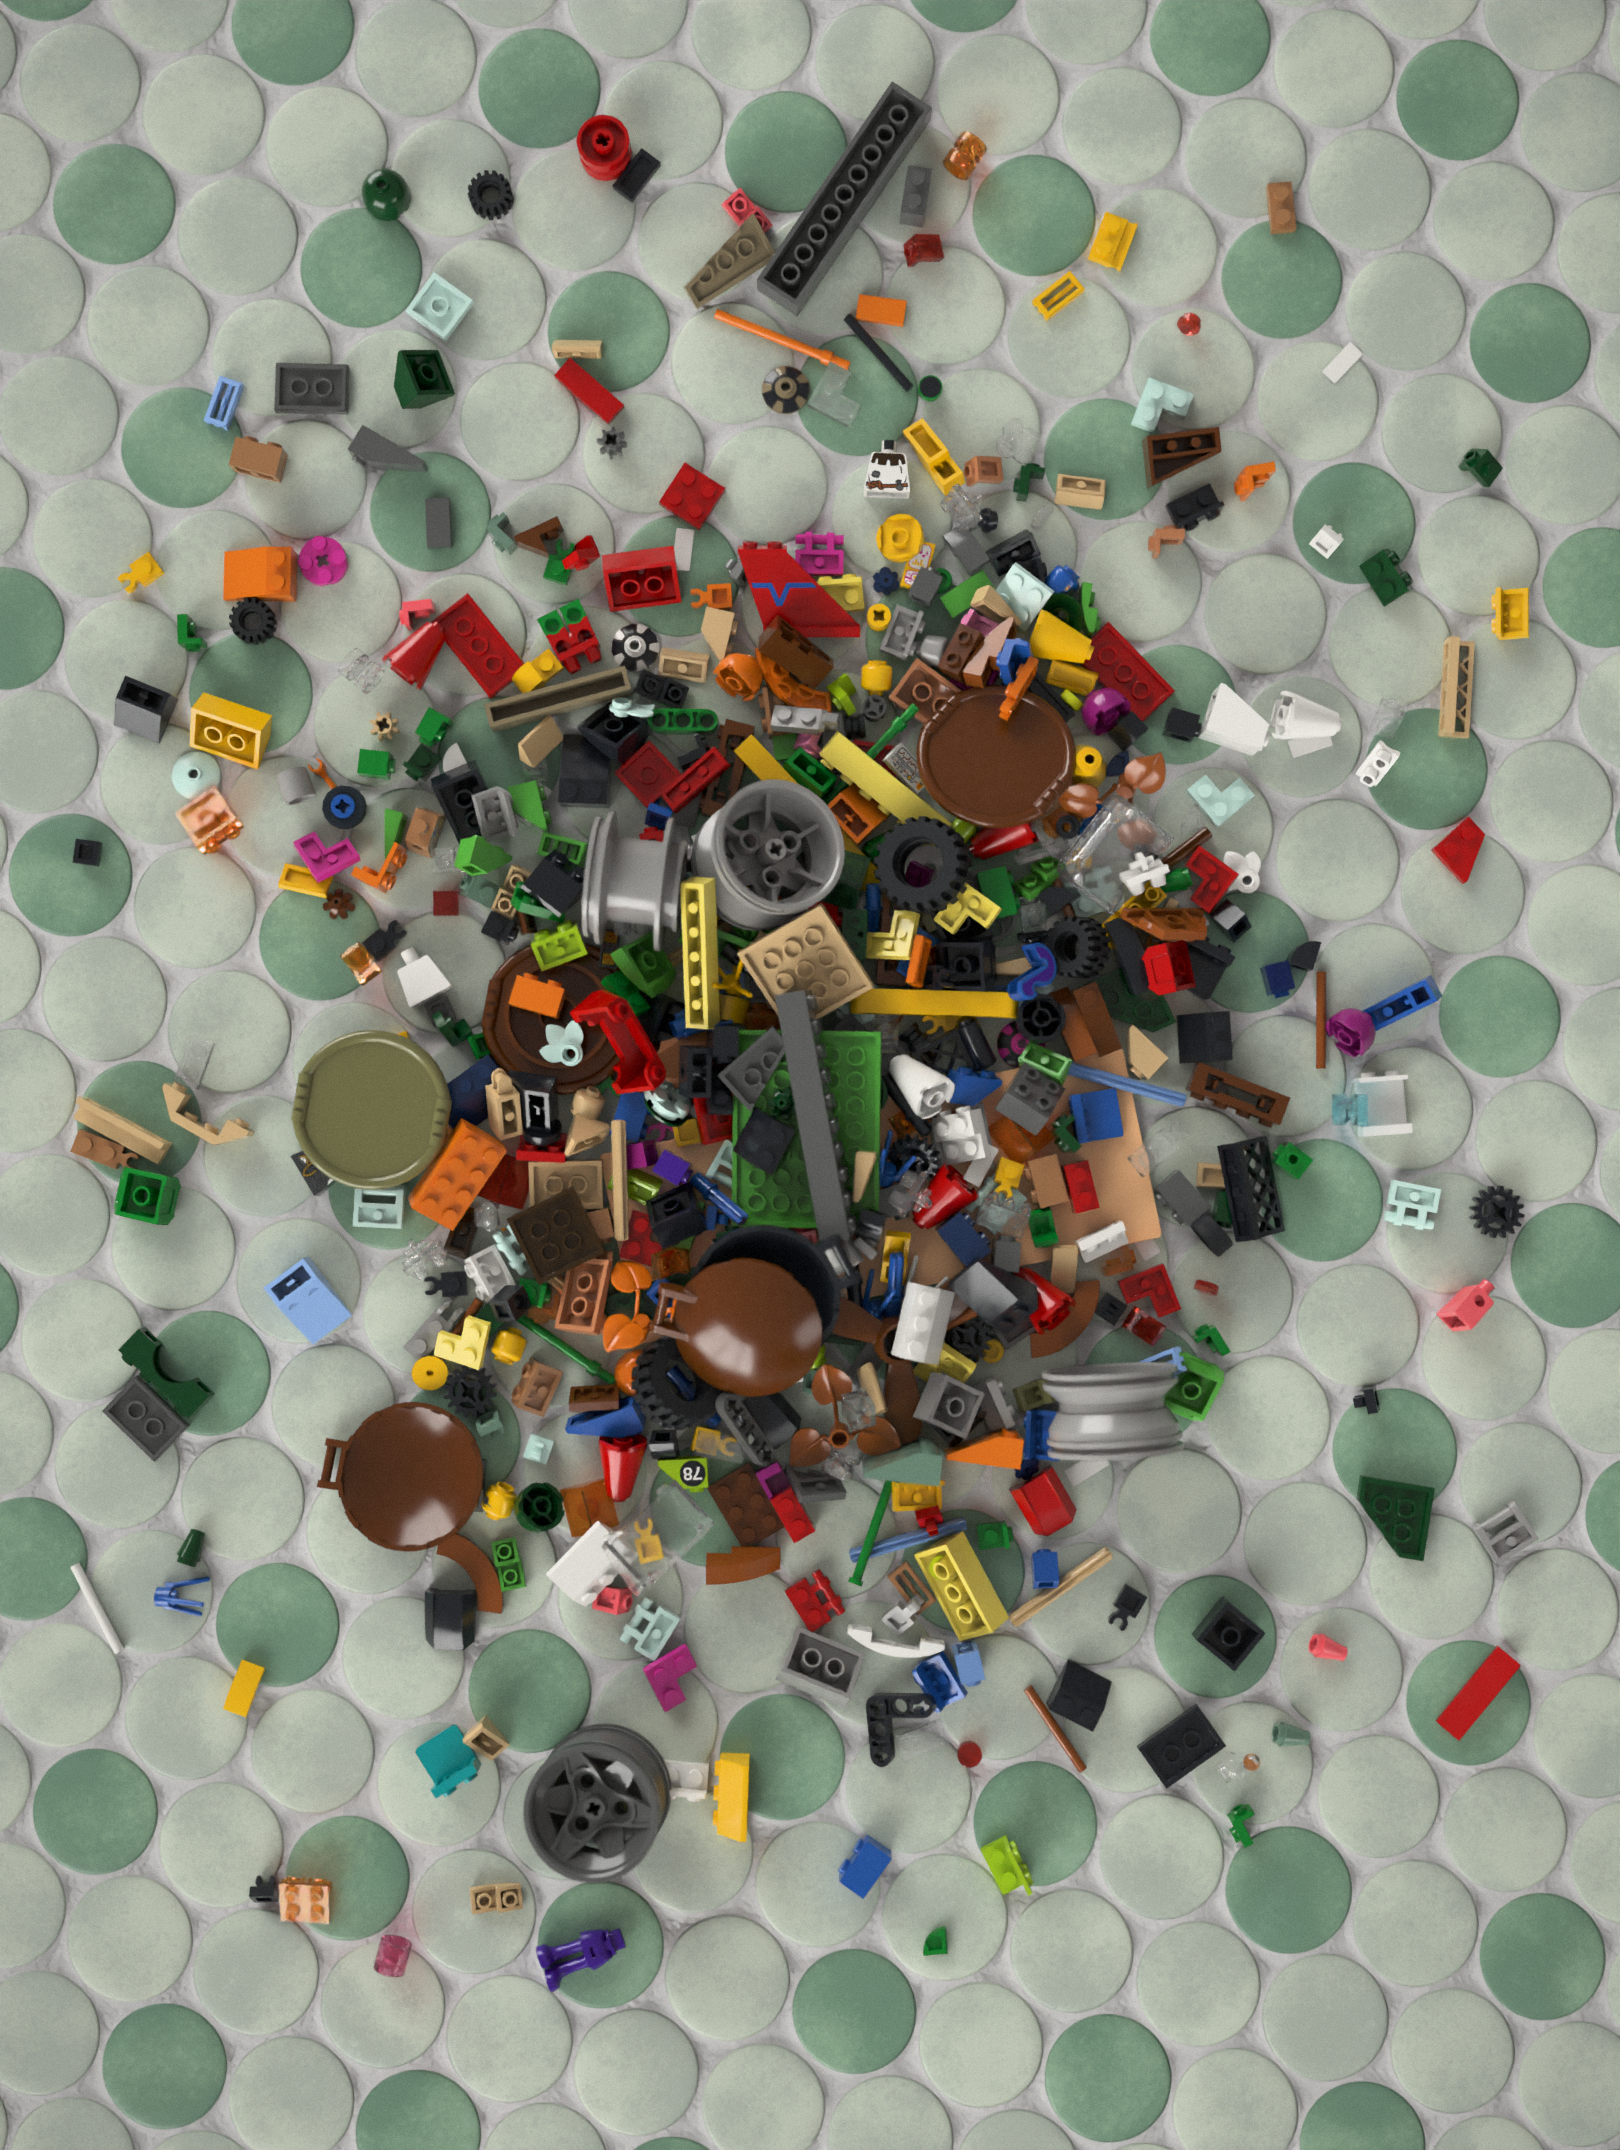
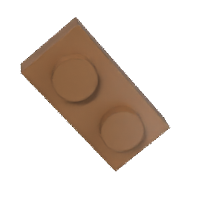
(1281, 207)

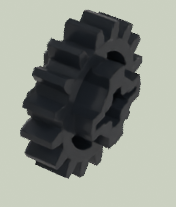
(915, 1147)
(1504, 1220)
(974, 1345)
(477, 1399)

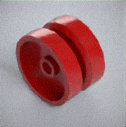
(604, 147)

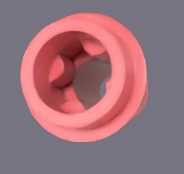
(1325, 1647)

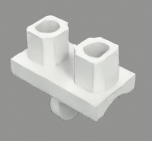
(1377, 764)
(1141, 870)

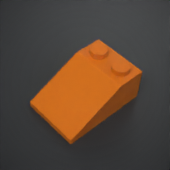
(261, 574)
(992, 1449)

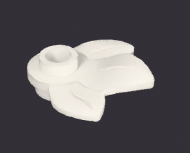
(1245, 867)

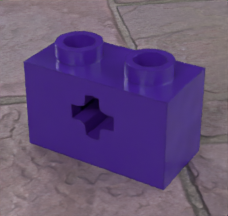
(673, 1168)

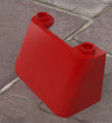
(639, 1063)

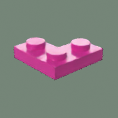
(324, 861)
(663, 1675)

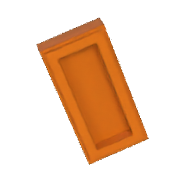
(881, 310)
(918, 961)

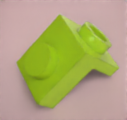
(840, 691)

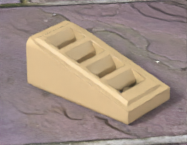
(992, 606)
(1013, 967)
(863, 1167)

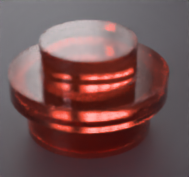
(1189, 324)

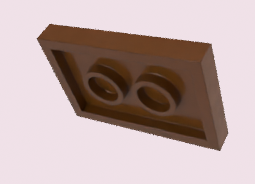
(745, 1506)

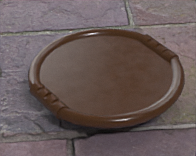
(993, 767)
(519, 1034)

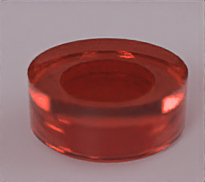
(1206, 1287)
(969, 1754)

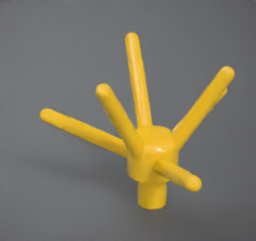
(731, 982)

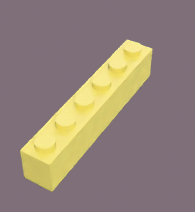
(875, 781)
(700, 952)

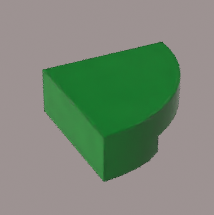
(936, 1942)

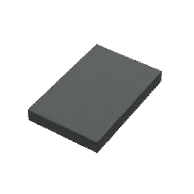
(311, 388)
(146, 1418)

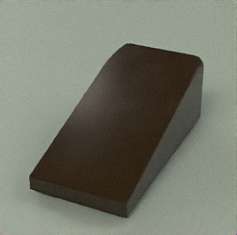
(462, 1237)

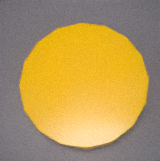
(900, 538)

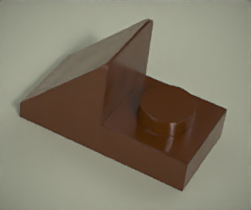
(533, 538)

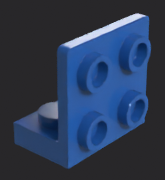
(1095, 1115)

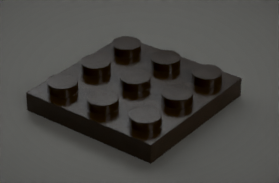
(556, 1235)

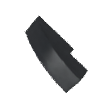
(1128, 954)

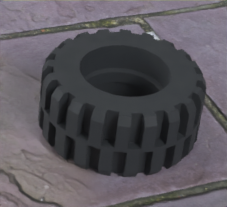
(897, 849)
(658, 1398)

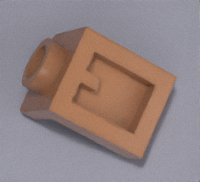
(983, 470)

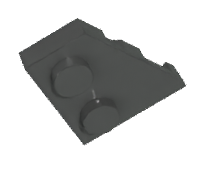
(814, 1485)

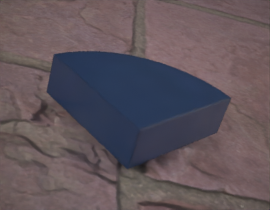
(1117, 764)

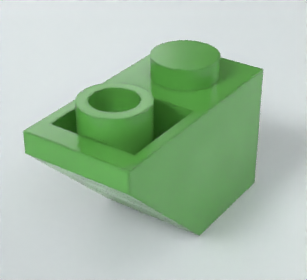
(529, 804)
(480, 857)

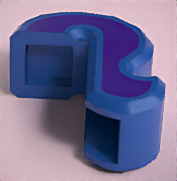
(1040, 975)

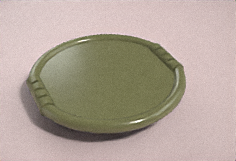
(371, 1109)

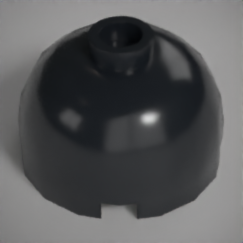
(1040, 1019)

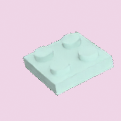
(439, 306)
(1024, 594)

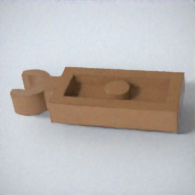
(102, 1150)

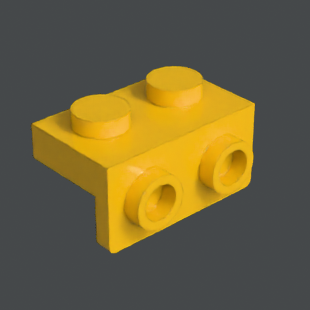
(1511, 613)
(915, 1496)

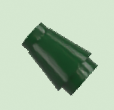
(191, 1549)

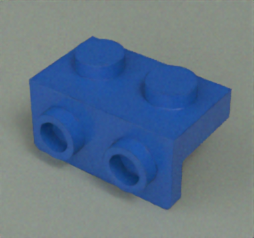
(1013, 654)
(1035, 1442)
(939, 1679)

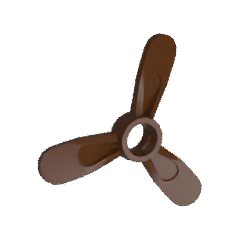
(899, 1383)

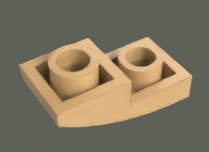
(503, 898)
(1064, 1267)
(494, 1897)

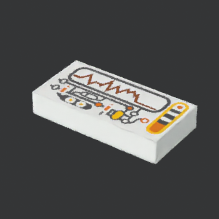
(904, 767)

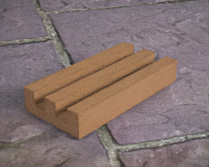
(899, 1571)

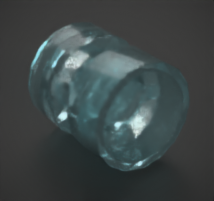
(1349, 1109)

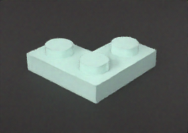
(1158, 398)
(1219, 805)

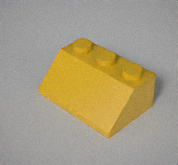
(229, 730)
(732, 1795)

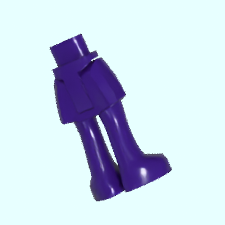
(597, 1949)

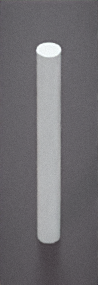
(97, 1608)

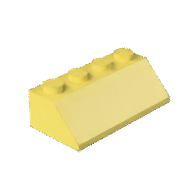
(963, 1588)

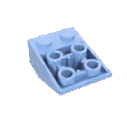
(308, 1300)

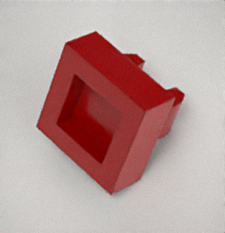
(929, 1518)

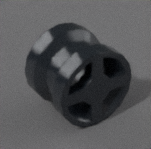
(855, 726)
(913, 1036)

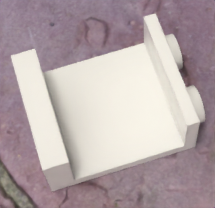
(1385, 1103)

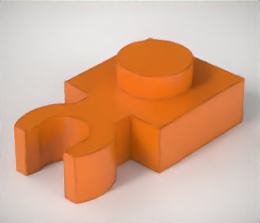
(717, 596)

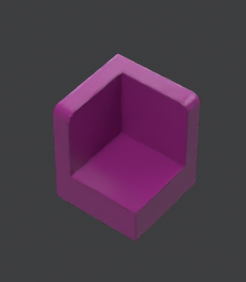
(641, 1154)
(772, 1478)

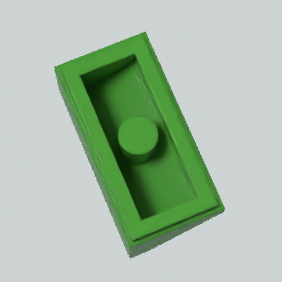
(1046, 1061)

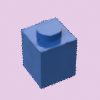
(1044, 1569)

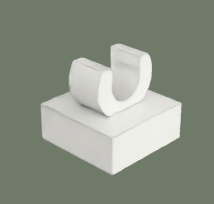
(1326, 541)

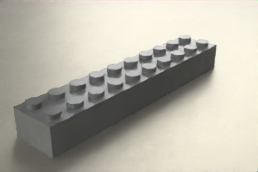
(844, 198)
(815, 1114)

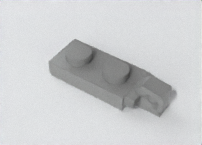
(803, 720)

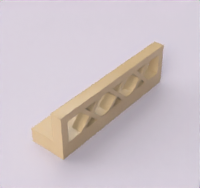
(1450, 688)
(121, 1130)

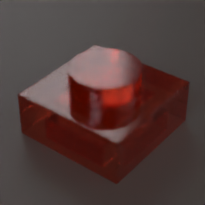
(445, 903)

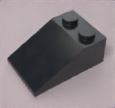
(583, 774)
(454, 795)
(995, 1294)

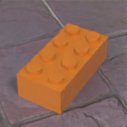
(457, 1174)

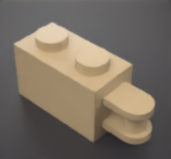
(503, 1106)

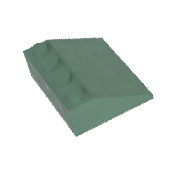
(911, 1463)

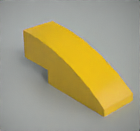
(934, 456)

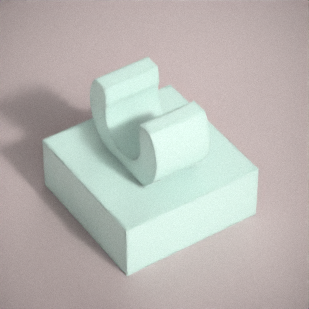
(538, 1448)

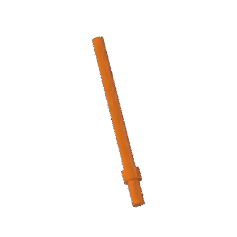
(824, 356)

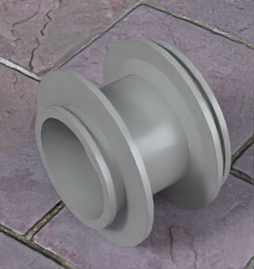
(632, 880)

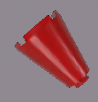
(417, 654)
(997, 841)
(948, 1196)
(1052, 1301)
(621, 1464)

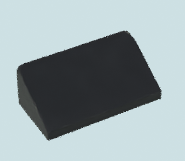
(1015, 549)

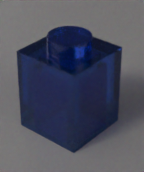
(1277, 979)

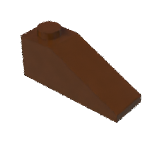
(1096, 1018)

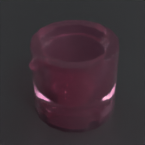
(392, 1955)

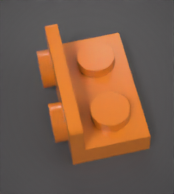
(1253, 477)

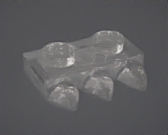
(1003, 1216)

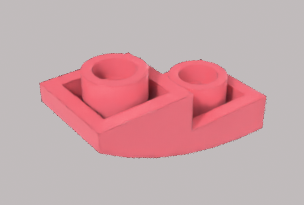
(741, 207)

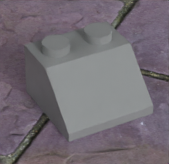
(948, 1404)

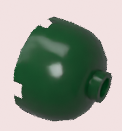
(385, 194)
(539, 1507)

